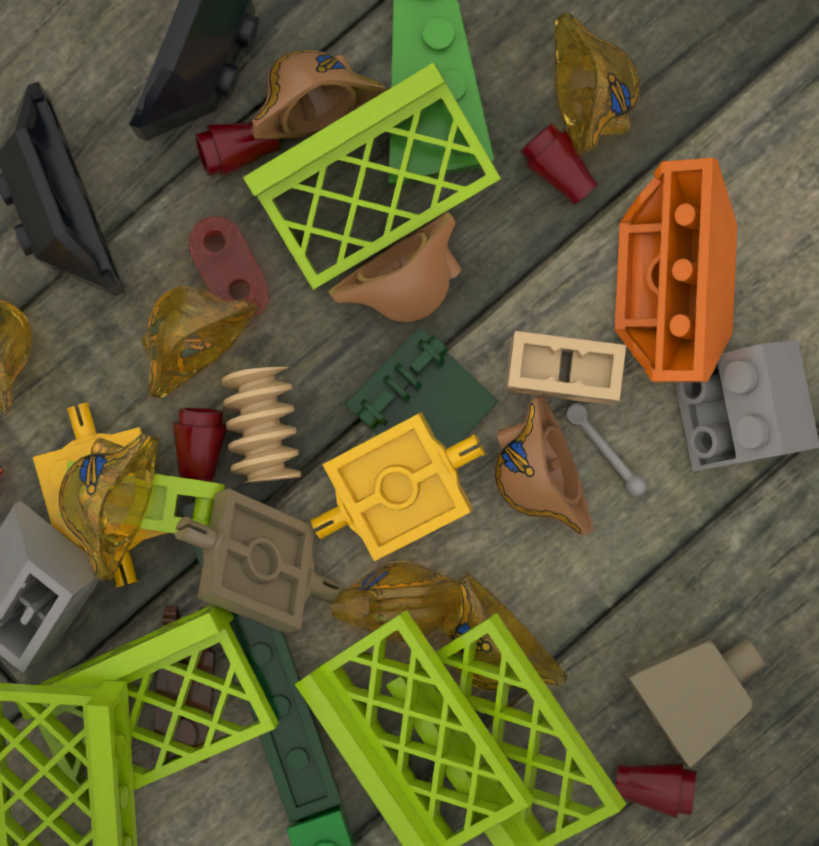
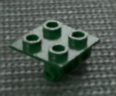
(424, 380)

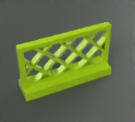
(346, 136)
(163, 650)
(105, 755)
(383, 758)
(523, 827)

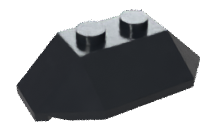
(194, 64)
(51, 197)

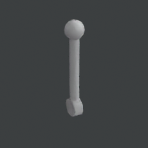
(577, 416)

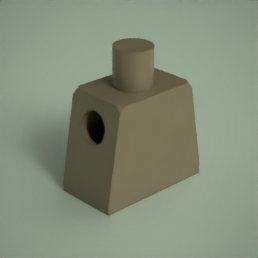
(696, 693)

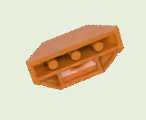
(678, 272)

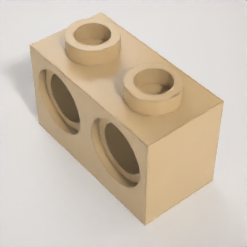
(565, 368)

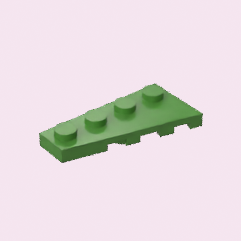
(423, 35)

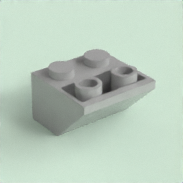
(749, 407)
(40, 586)

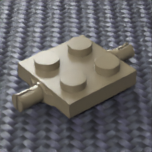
(257, 561)

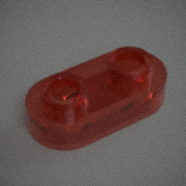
(228, 265)

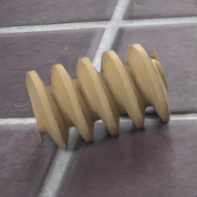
(260, 425)

